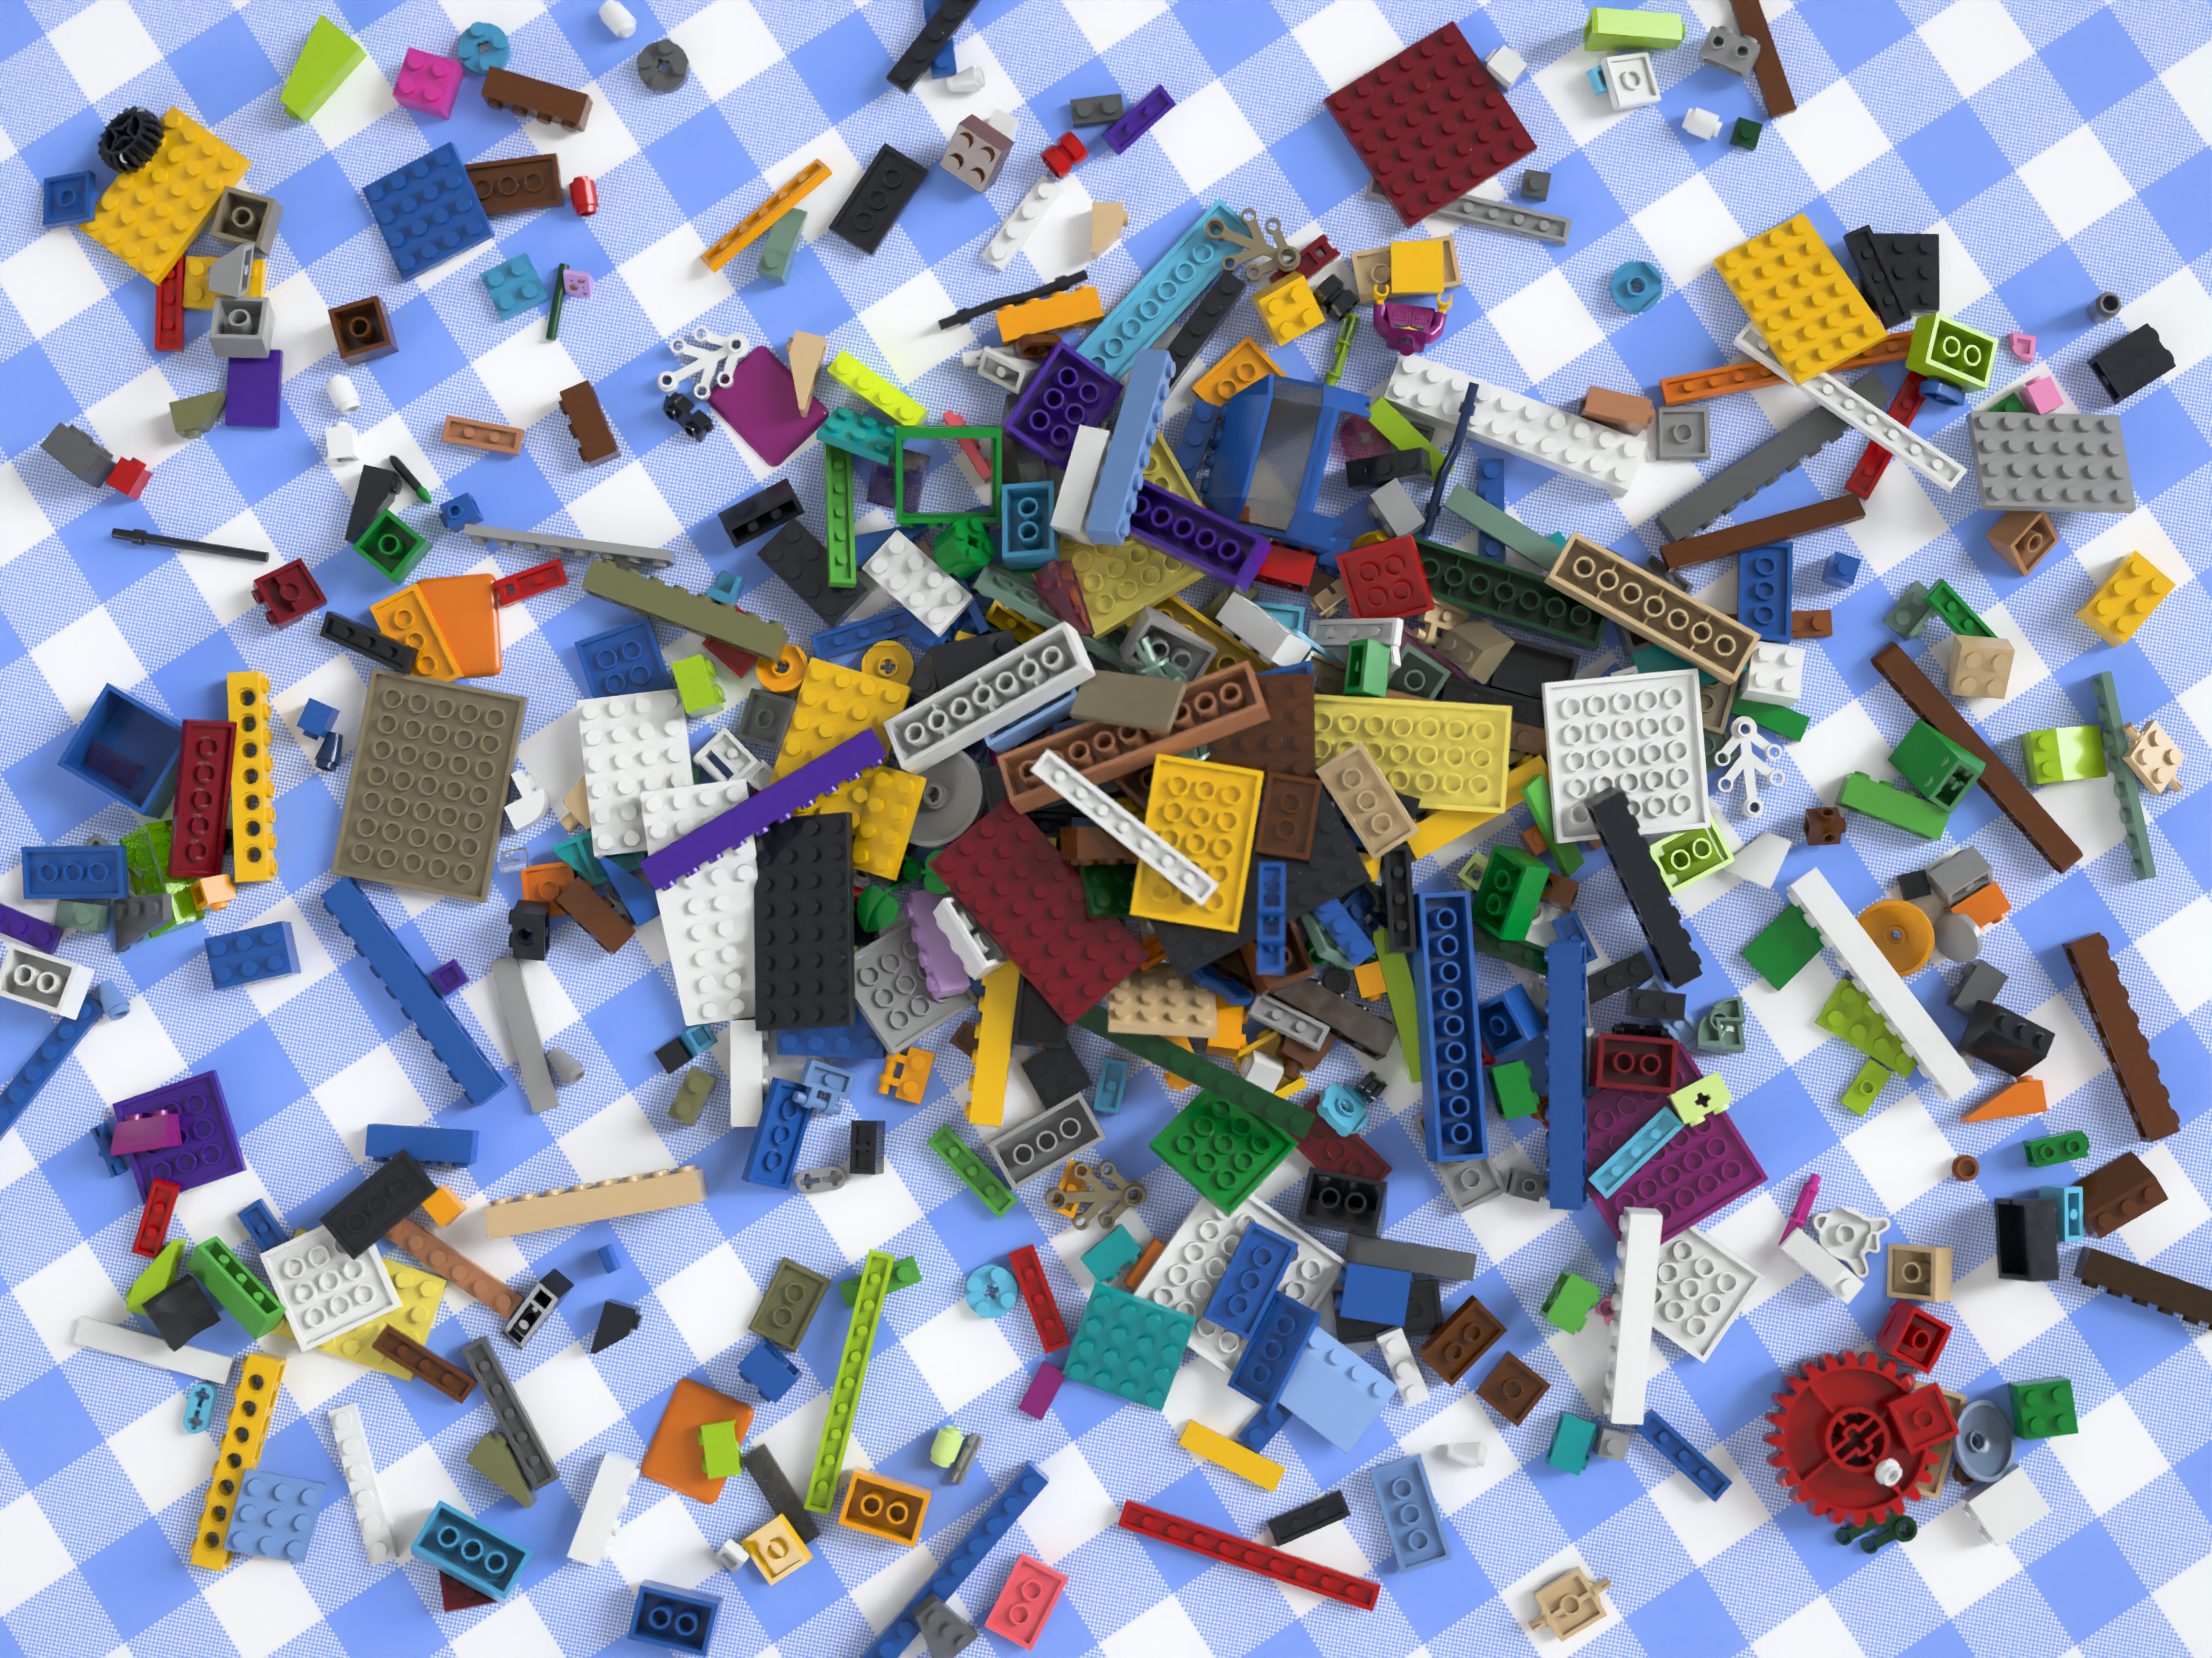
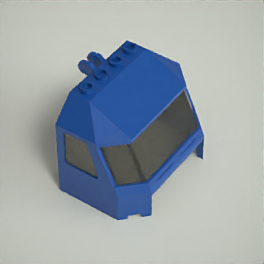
(1275, 458)

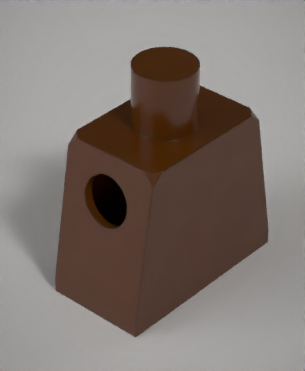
(1562, 892)
(1300, 1056)

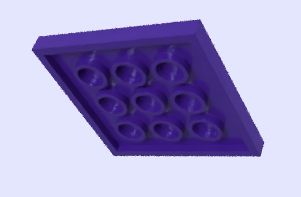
(207, 1135)

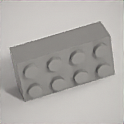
(1047, 1141)

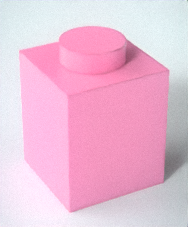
(2041, 396)

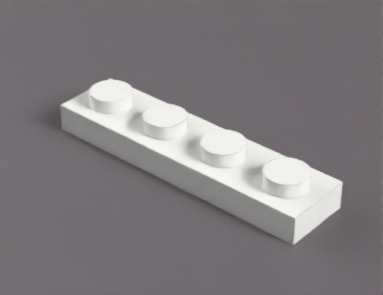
(1022, 223)
(1341, 631)

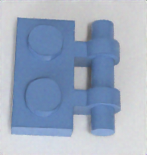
(825, 1078)

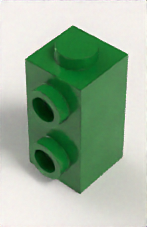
(2056, 1148)

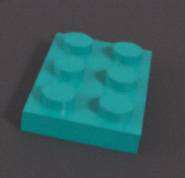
(859, 435)

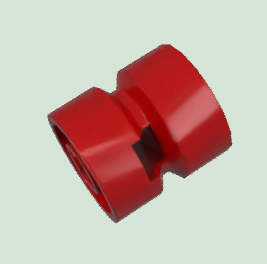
(1067, 152)

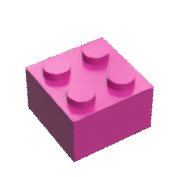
(428, 83)

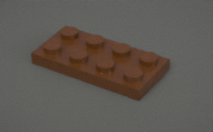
(517, 184)

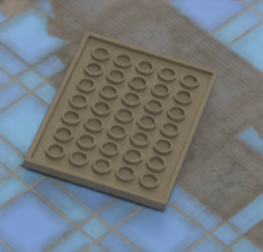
(429, 785)

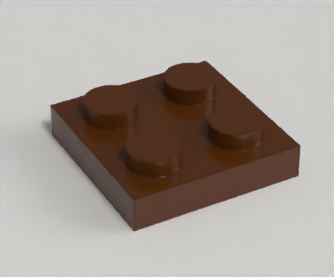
(1512, 1388)

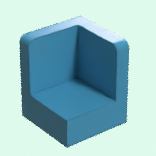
(726, 589)

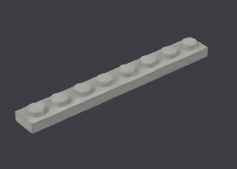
(558, 544)

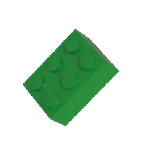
(1509, 892)

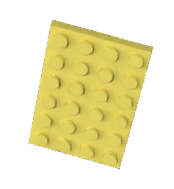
(420, 1299)

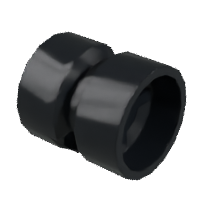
(1335, 298)

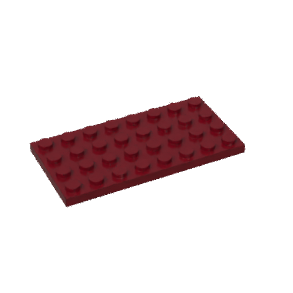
(1037, 911)

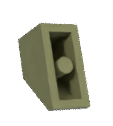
(197, 413)

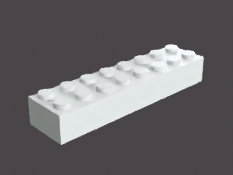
(989, 698)

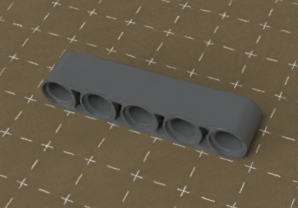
(1411, 1257)

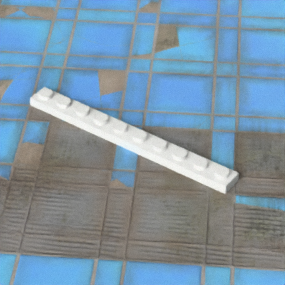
(1861, 415)

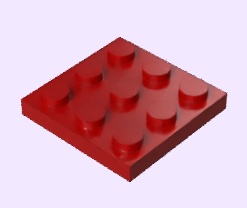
(1385, 579)

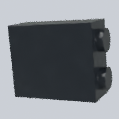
(2132, 363)

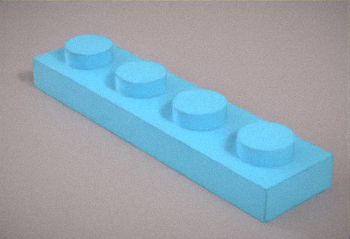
(1635, 1152)

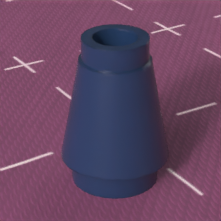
(329, 754)

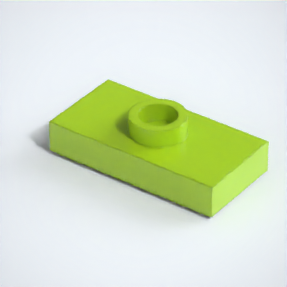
(1865, 1087)

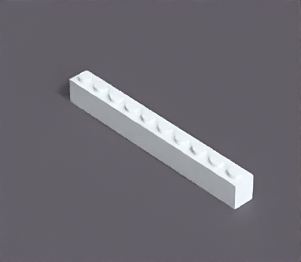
(1882, 985)

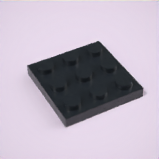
(1915, 268)

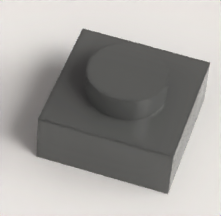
(1535, 184)

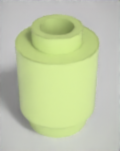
(946, 1446)

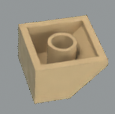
(1919, 1272)

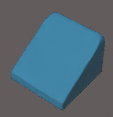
(697, 1039)

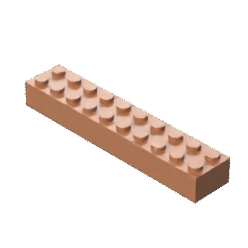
(1104, 751)

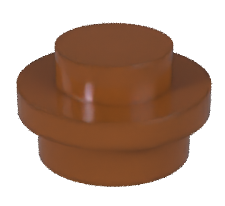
(1965, 1168)

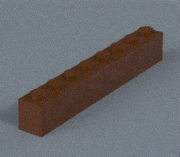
(2121, 1037)

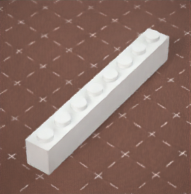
(1632, 1315)

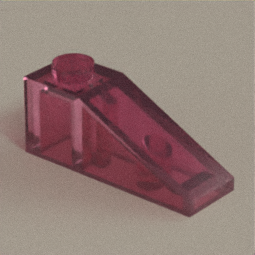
(1062, 594)

